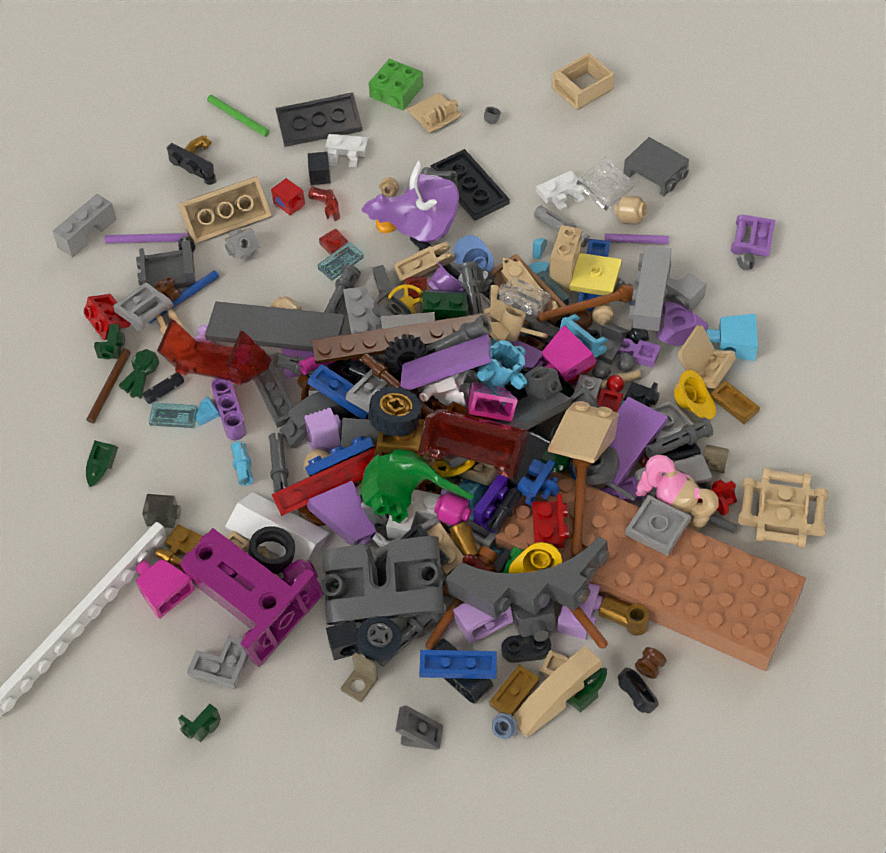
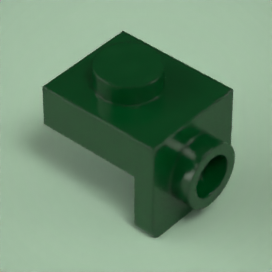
(111, 348)
(203, 725)

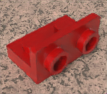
(101, 314)
(549, 522)

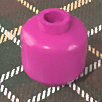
(452, 509)

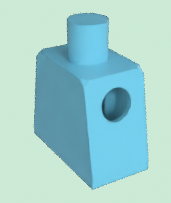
(737, 335)

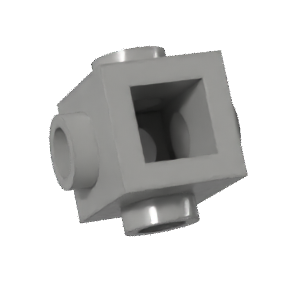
(248, 243)

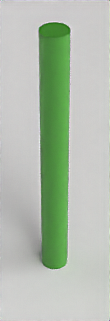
(238, 115)

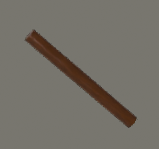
(109, 384)

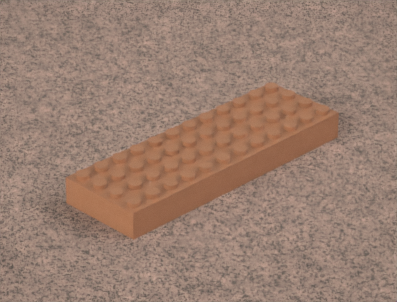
(698, 590)

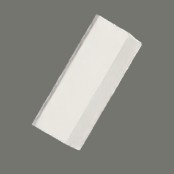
(257, 512)

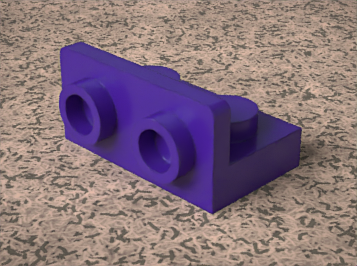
(487, 505)

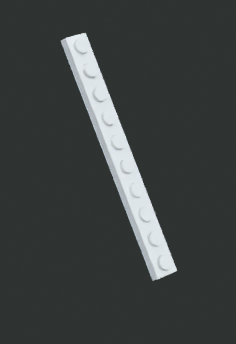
(78, 619)

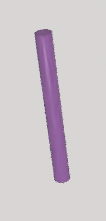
(139, 238)

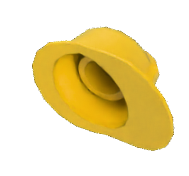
(693, 395)
(536, 558)

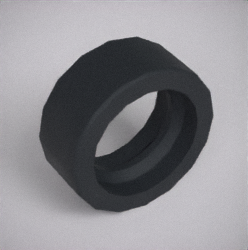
(276, 535)

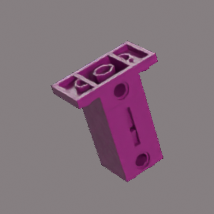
(251, 592)

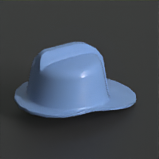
(473, 250)

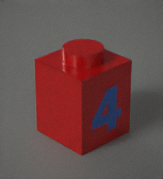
(288, 196)

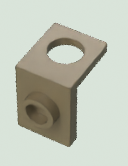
(716, 458)
(363, 670)

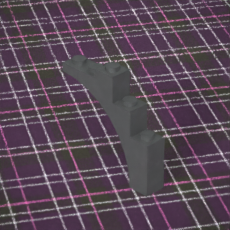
(529, 590)

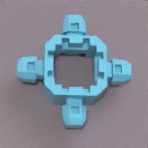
(512, 357)

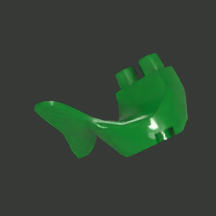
(392, 479)

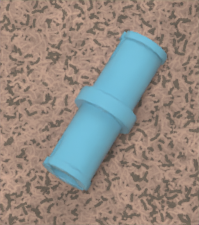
(242, 463)

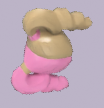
(677, 490)

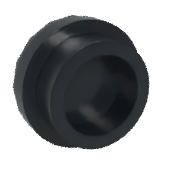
(638, 334)

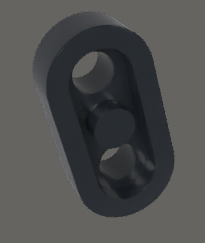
(526, 649)
(637, 689)

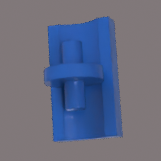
(542, 473)

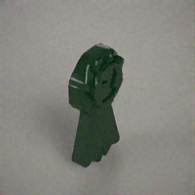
(143, 363)

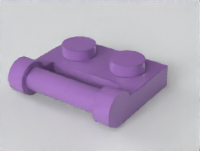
(760, 236)

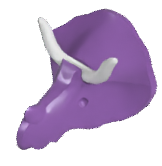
(422, 211)

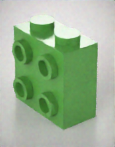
(396, 84)

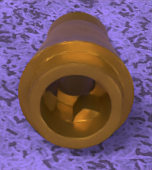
(463, 538)

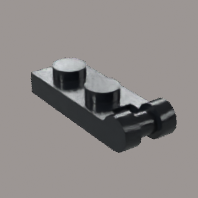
(191, 163)

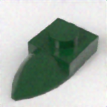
(100, 458)
(589, 693)

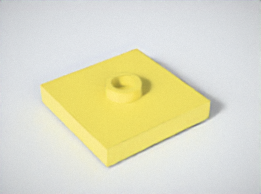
(595, 274)

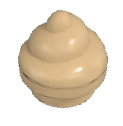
(603, 314)

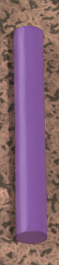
(634, 238)

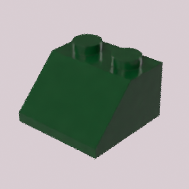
(443, 303)

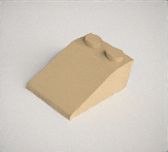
(585, 432)

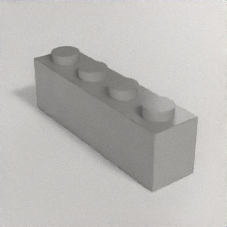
(651, 288)

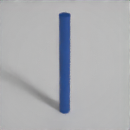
(192, 290)

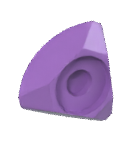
(677, 324)

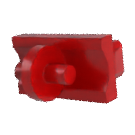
(725, 494)

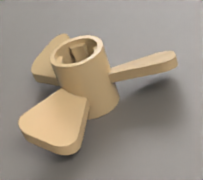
(508, 323)

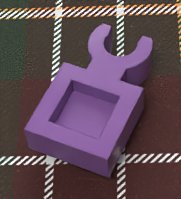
(643, 352)

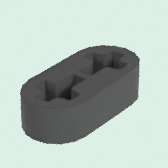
(381, 280)

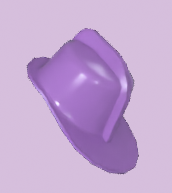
(444, 281)

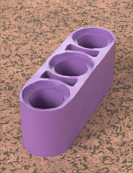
(228, 409)

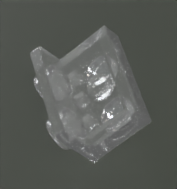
(524, 296)

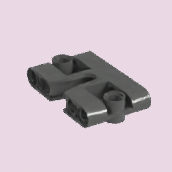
(402, 595)

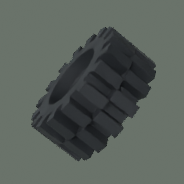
(400, 346)

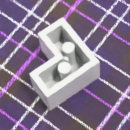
(419, 511)

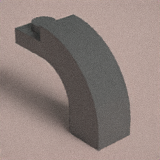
(295, 428)

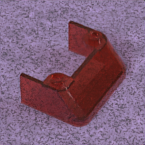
(236, 363)
(474, 439)

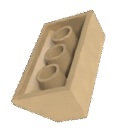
(224, 209)

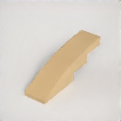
(552, 694)

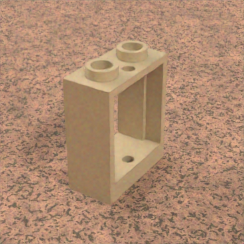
(578, 98)
(565, 256)

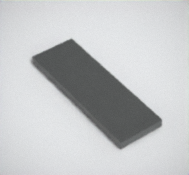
(272, 325)
(527, 414)

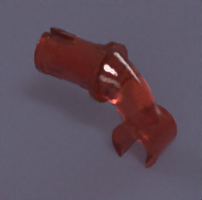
(328, 199)

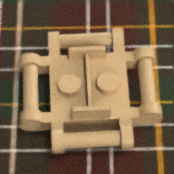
(783, 508)

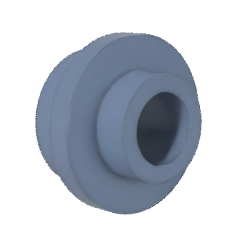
(498, 728)

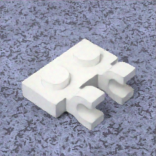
(346, 145)
(557, 189)

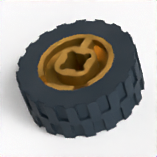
(394, 411)

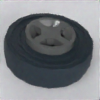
(380, 629)

